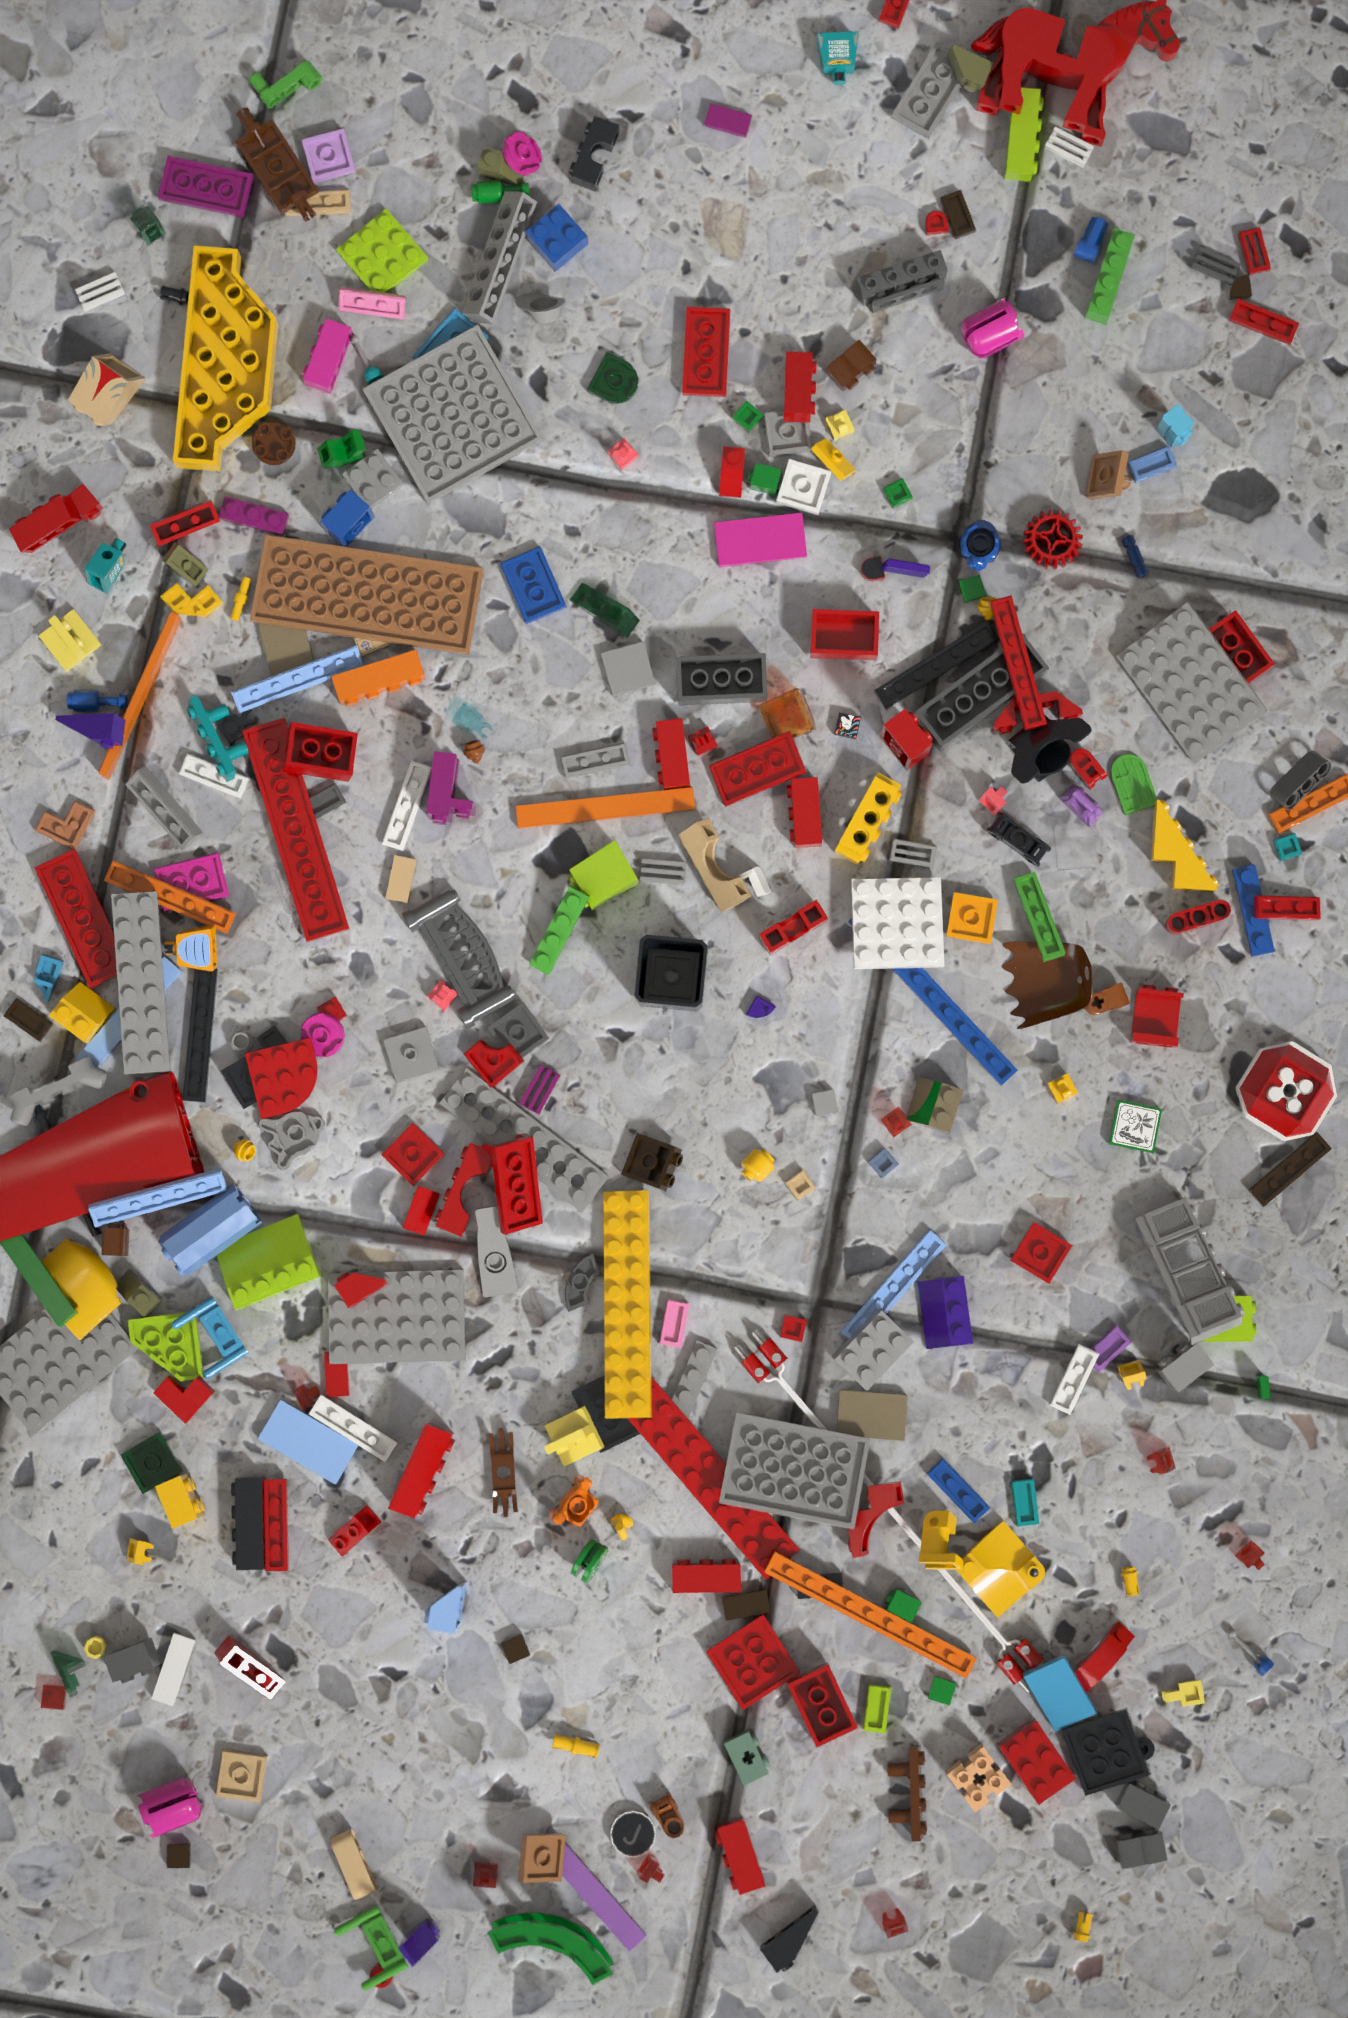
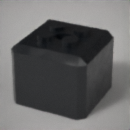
(667, 953)

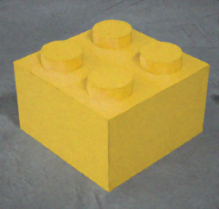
(180, 1500)

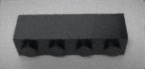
(248, 1523)

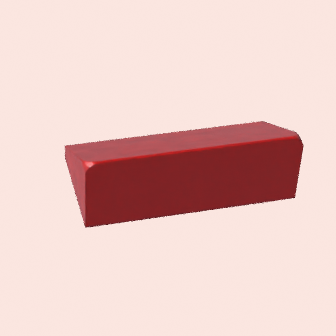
(421, 1210)

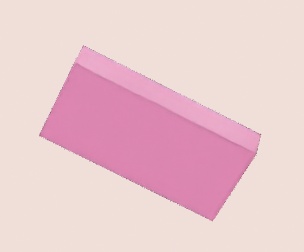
(674, 1323)

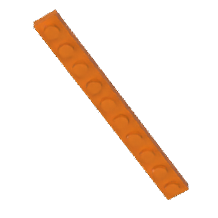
(870, 1614)

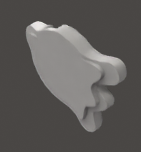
(292, 1135)

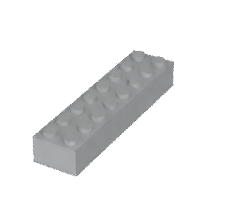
(140, 982)

